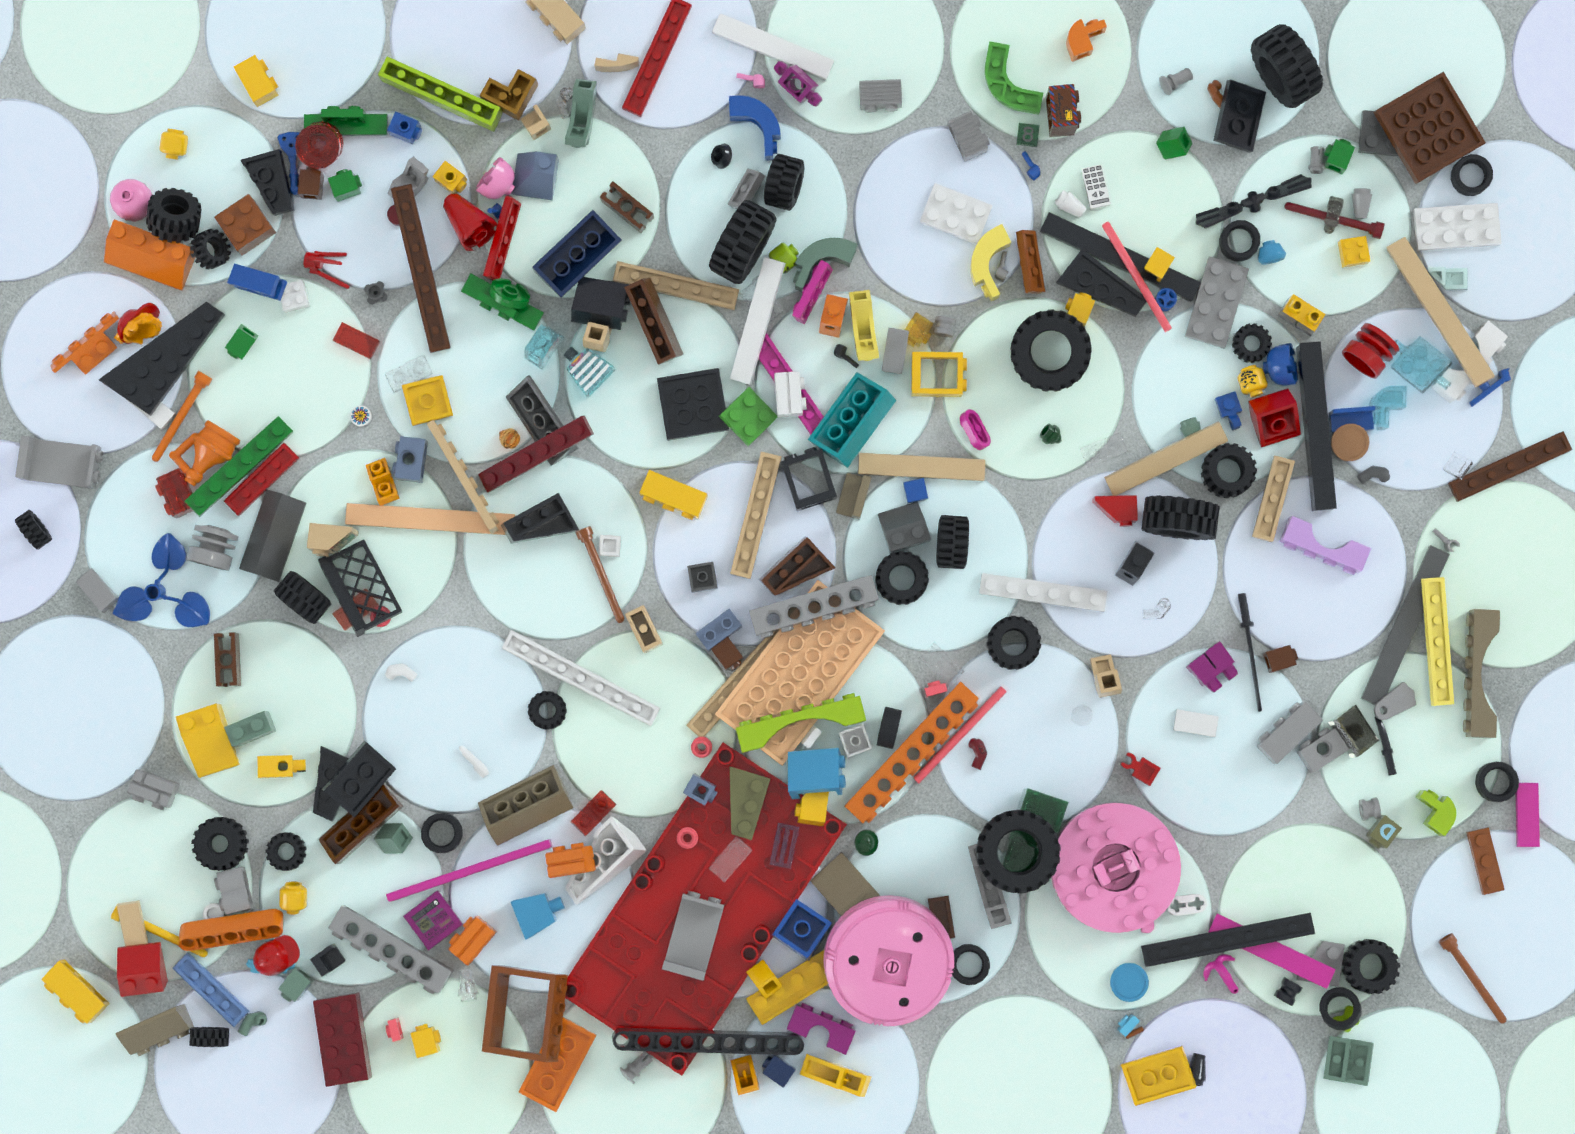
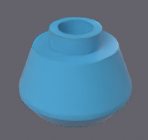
(1271, 253)

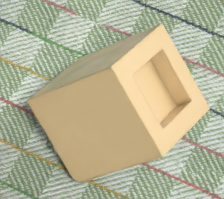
(536, 123)

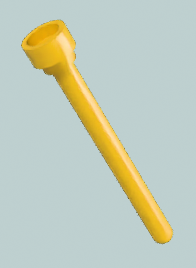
(161, 933)

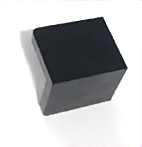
(328, 960)

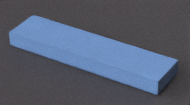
(211, 989)

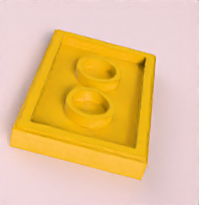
(1158, 1075)

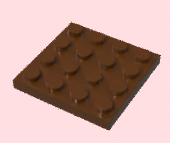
(1429, 127)

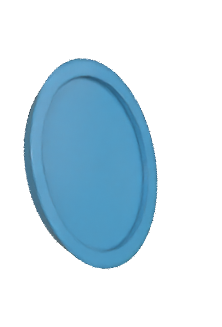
(1129, 982)

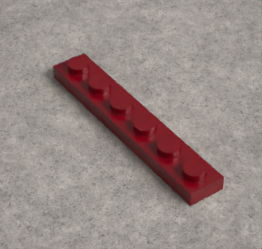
(536, 454)

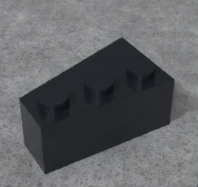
(541, 521)

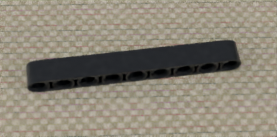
(717, 1046)

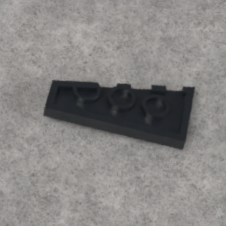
(1093, 278)

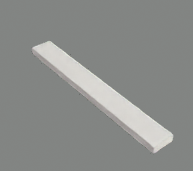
(581, 678)

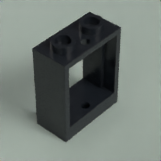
(815, 499)

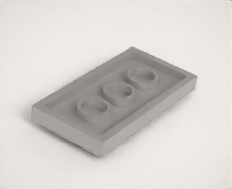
(1216, 302)

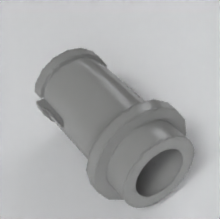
(1316, 162)

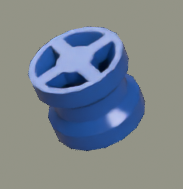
(1166, 295)

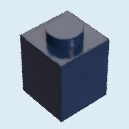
(778, 1070)

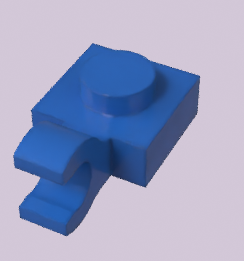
(1229, 406)

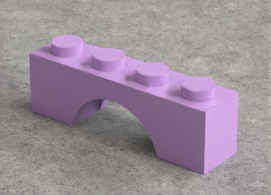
(1299, 535)

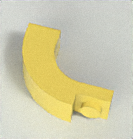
(989, 244)
(863, 325)

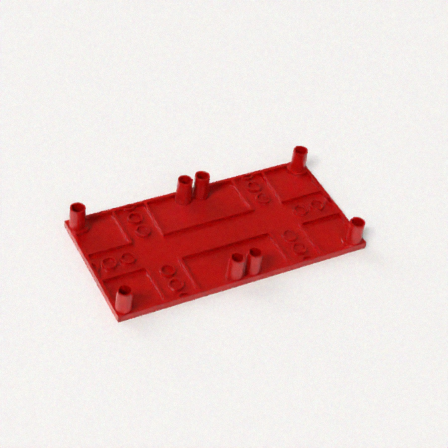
(622, 969)

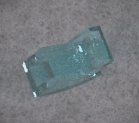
(1387, 399)

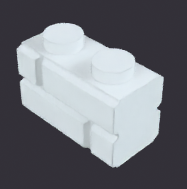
(788, 394)

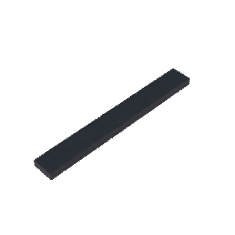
(1104, 250)
(1228, 939)

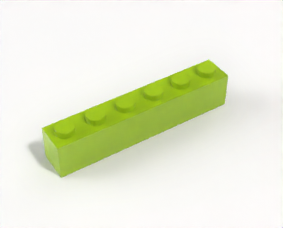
(440, 94)

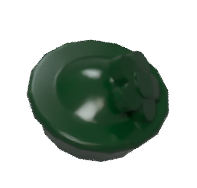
(866, 842)

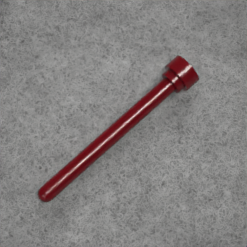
(1374, 229)

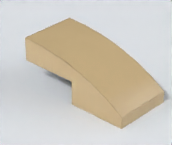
(623, 63)

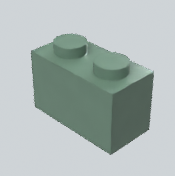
(250, 729)

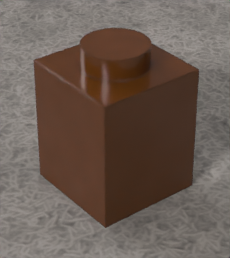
(311, 183)
(727, 654)
(1280, 658)

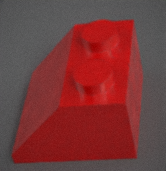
(1275, 417)
(141, 969)

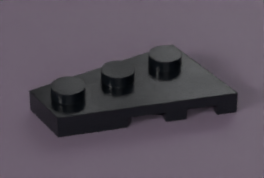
(271, 179)
(329, 764)

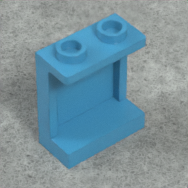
(815, 771)

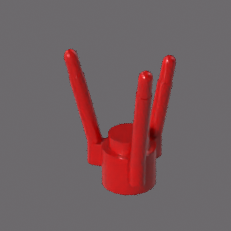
(316, 261)

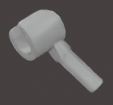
(1000, 272)
(1445, 540)

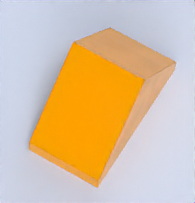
(745, 1075)

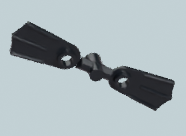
(1288, 187)

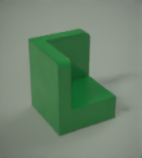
(1174, 143)

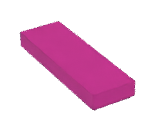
(1527, 815)

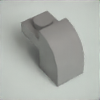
(414, 173)

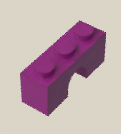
(839, 1032)

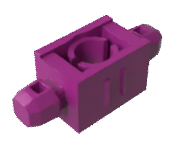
(806, 82)

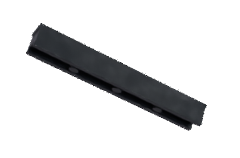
(1316, 426)

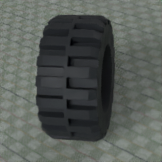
(1286, 66)
(742, 241)
(1051, 379)
(1047, 858)

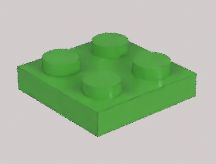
(748, 416)

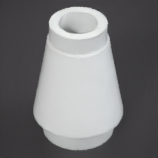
(1069, 203)

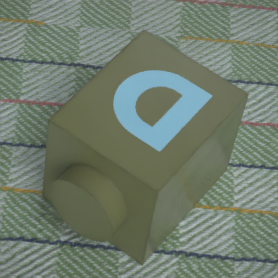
(1383, 832)

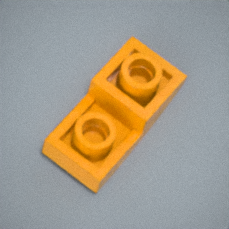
(382, 481)

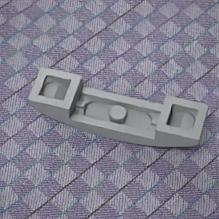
(992, 897)

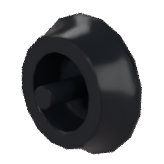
(721, 156)

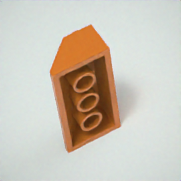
(148, 255)

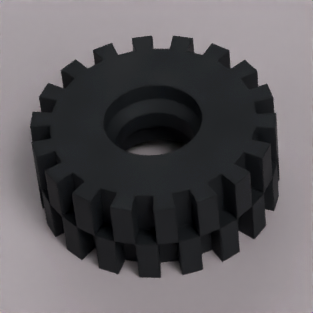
(236, 843)

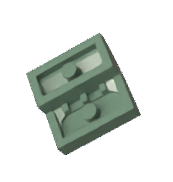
(1348, 1060)

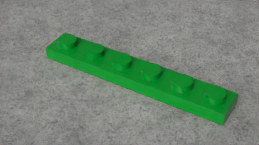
(238, 466)

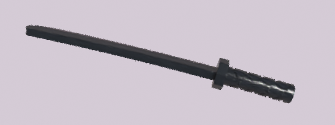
(1247, 623)

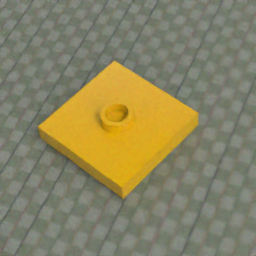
(427, 400)

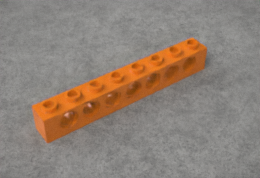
(959, 694)

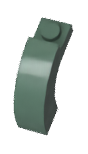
(582, 113)
(826, 249)

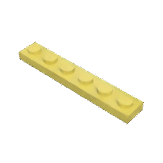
(1437, 641)

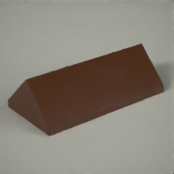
(352, 832)

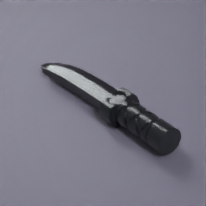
(1387, 750)

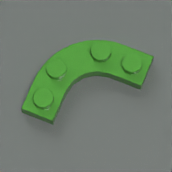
(1003, 88)

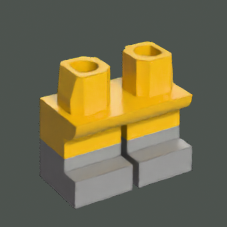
(1299, 310)

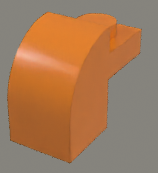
(1078, 39)

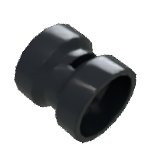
(1288, 991)

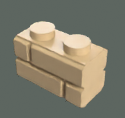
(644, 629)

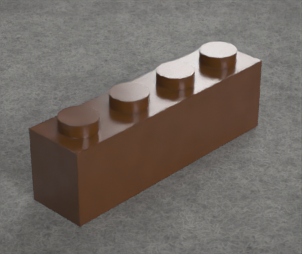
(654, 320)

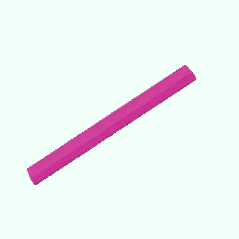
(499, 860)

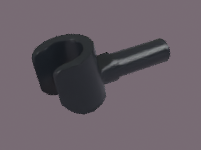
(840, 351)

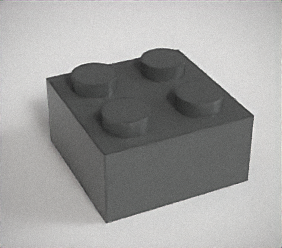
(702, 577)

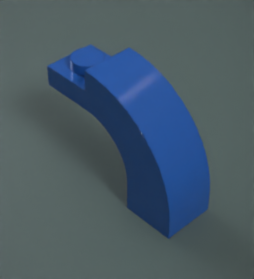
(754, 111)

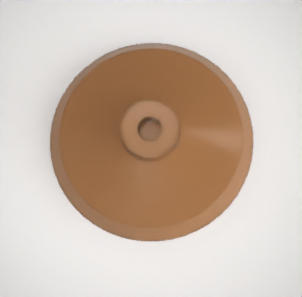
(1350, 442)

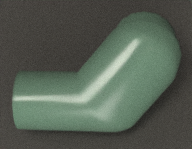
(251, 1020)

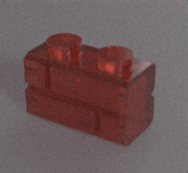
(175, 492)

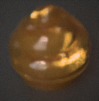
(509, 438)

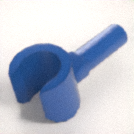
(1034, 171)
(495, 210)

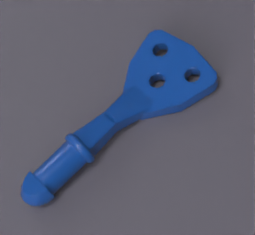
(292, 155)

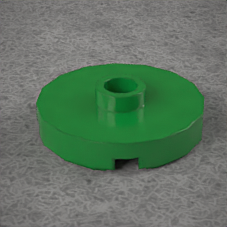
(509, 294)

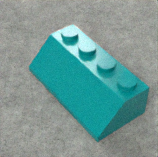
(852, 419)

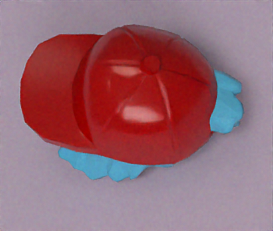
(275, 956)

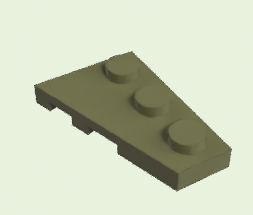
(746, 800)

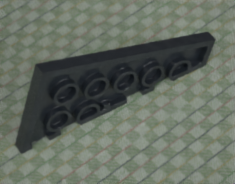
(156, 367)

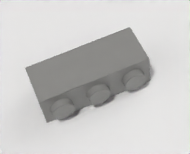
(1288, 732)

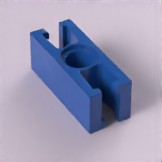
(257, 282)

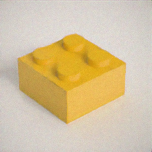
(1354, 251)

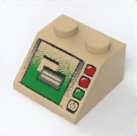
(329, 539)

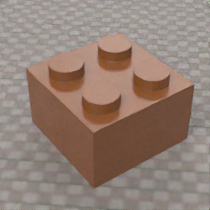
(245, 224)

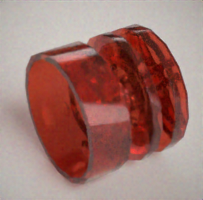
(313, 155)

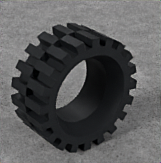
(1180, 517)

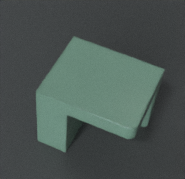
(393, 838)

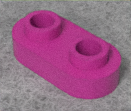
(975, 429)

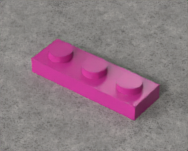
(812, 291)

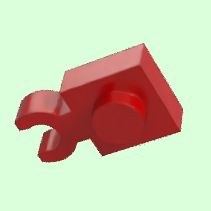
(1143, 770)

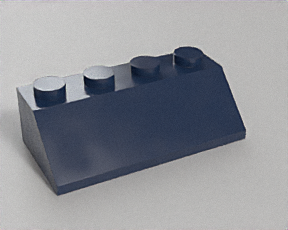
(576, 254)

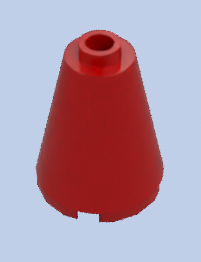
(469, 222)

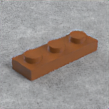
(1030, 261)
(1485, 861)

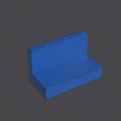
(1358, 415)

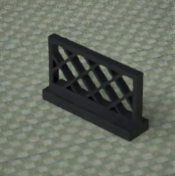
(343, 595)

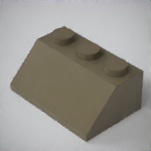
(156, 1030)

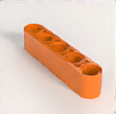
(231, 929)

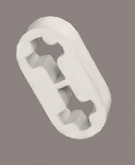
(1188, 909)

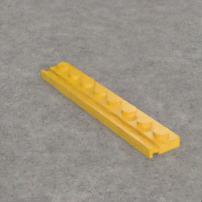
(797, 986)

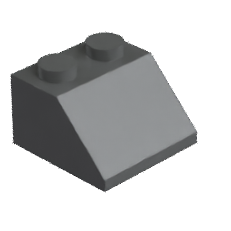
(904, 527)

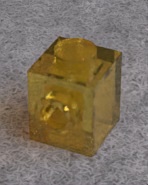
(919, 330)

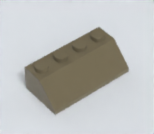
(525, 805)

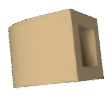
(597, 337)
(1105, 676)

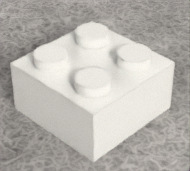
(295, 297)
(855, 740)

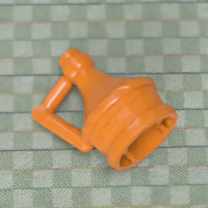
(211, 448)

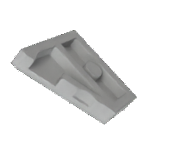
(1331, 955)

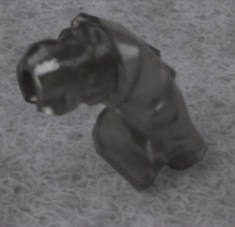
(1334, 210)

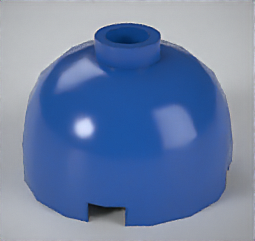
(1281, 365)

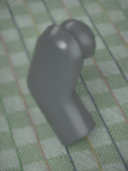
(1376, 472)

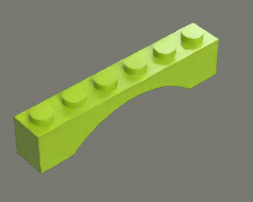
(845, 712)

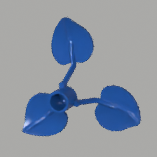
(134, 602)

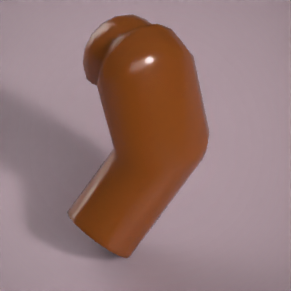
(1213, 89)

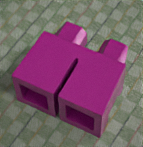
(1211, 664)

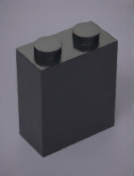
(600, 303)

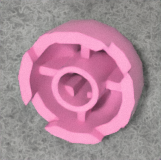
(497, 180)
(130, 199)

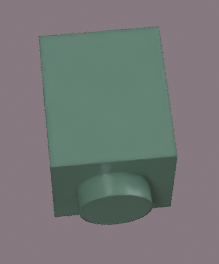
(295, 985)

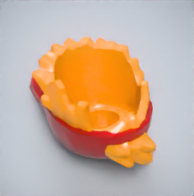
(139, 324)

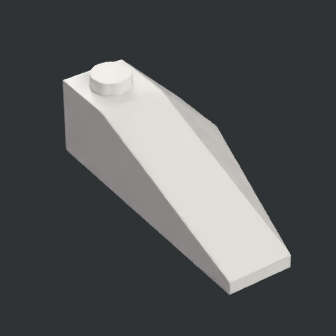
(613, 851)

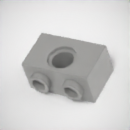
(1334, 748)

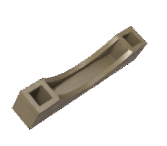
(1480, 718)

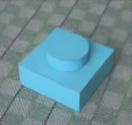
(1126, 1024)

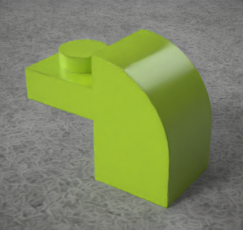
(1442, 814)

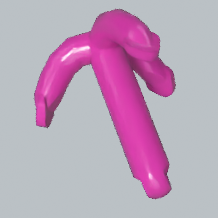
(1222, 971)

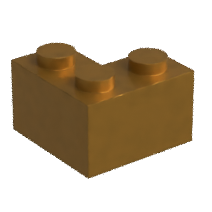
(513, 98)

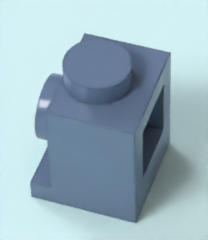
(692, 789)

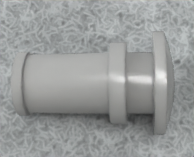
(1172, 82)
(636, 1067)

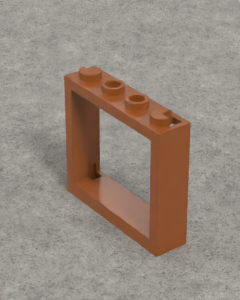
(497, 1006)

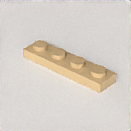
(1273, 498)

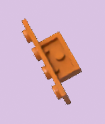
(90, 349)

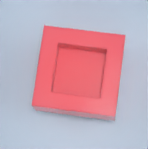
(935, 688)
(394, 1029)

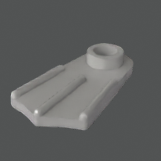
(1395, 702)

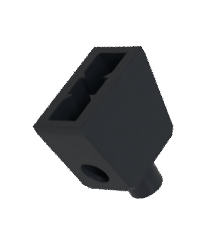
(1134, 563)

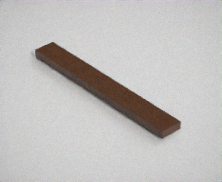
(420, 268)

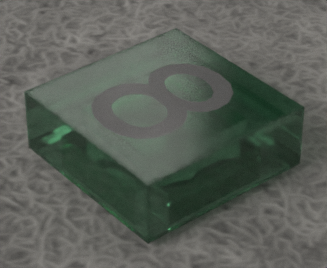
(1027, 135)

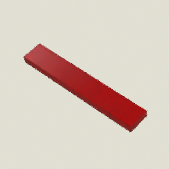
(656, 57)

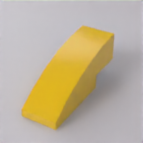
(835, 1075)

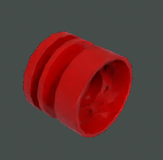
(1370, 351)

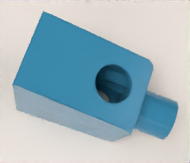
(536, 913)

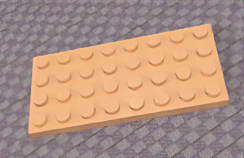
(799, 671)

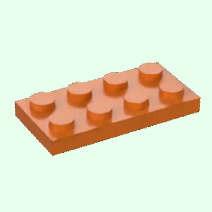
(550, 1081)

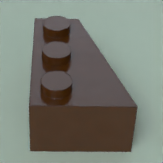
(796, 567)

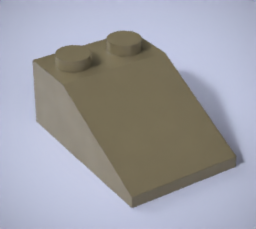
(843, 884)

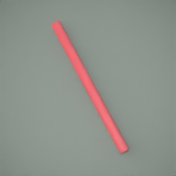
(1137, 277)
(959, 734)

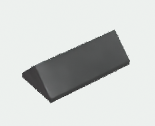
(536, 413)
(272, 535)

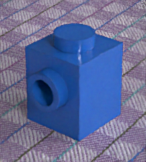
(404, 128)

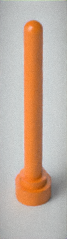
(201, 381)

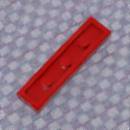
(502, 238)
(261, 479)

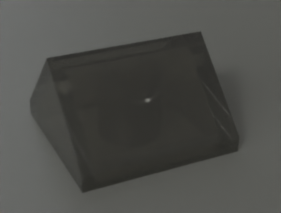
(1354, 731)

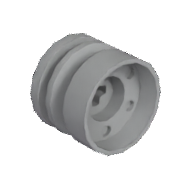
(212, 547)

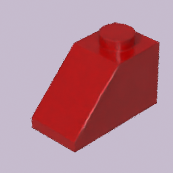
(1118, 508)

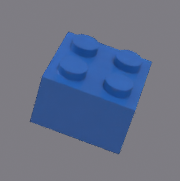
(802, 930)

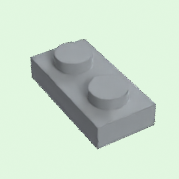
(746, 188)

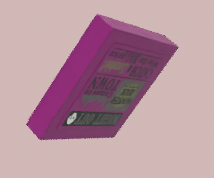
(433, 920)

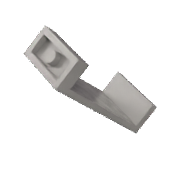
(58, 462)
(693, 935)

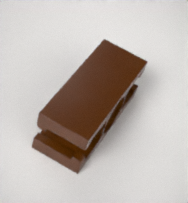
(626, 198)
(219, 655)

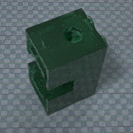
(1020, 847)

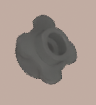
(370, 289)

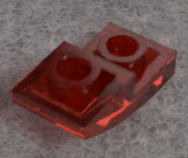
(593, 813)

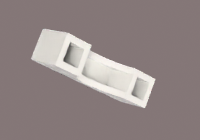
(1488, 341)

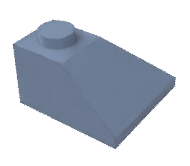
(535, 175)

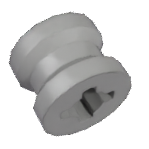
(944, 326)
(1369, 809)

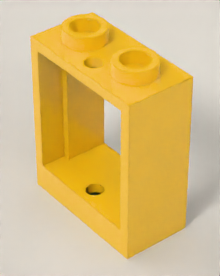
(917, 391)

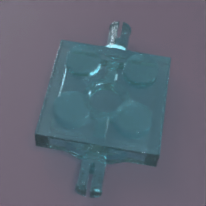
(1421, 365)

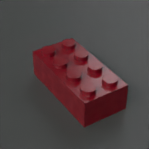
(342, 1039)

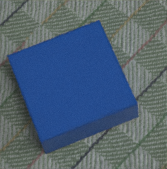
(915, 490)

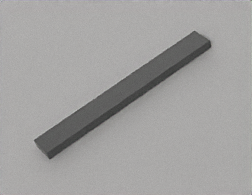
(1403, 628)

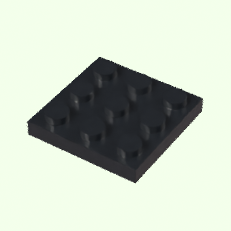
(692, 404)

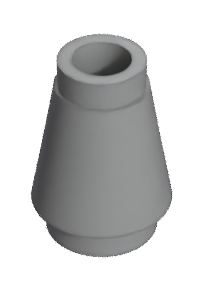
(1361, 202)

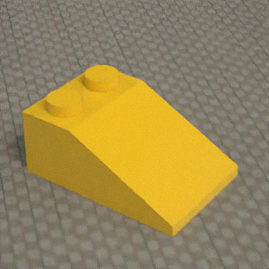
(207, 740)

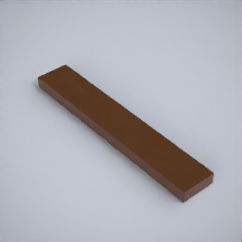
(1510, 466)

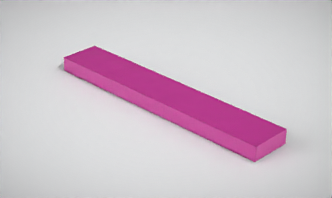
(775, 363)
(1283, 956)

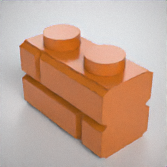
(570, 861)
(472, 939)

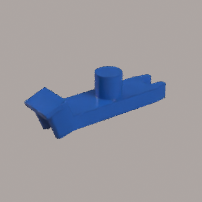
(1487, 389)

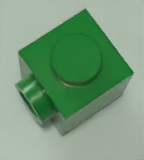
(1338, 155)
(345, 184)
(241, 342)

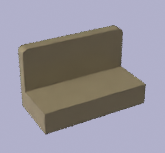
(853, 495)

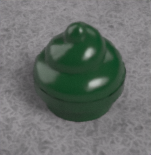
(1051, 434)

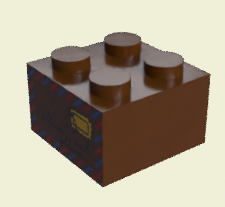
(1062, 110)

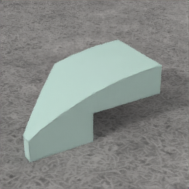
(1450, 278)

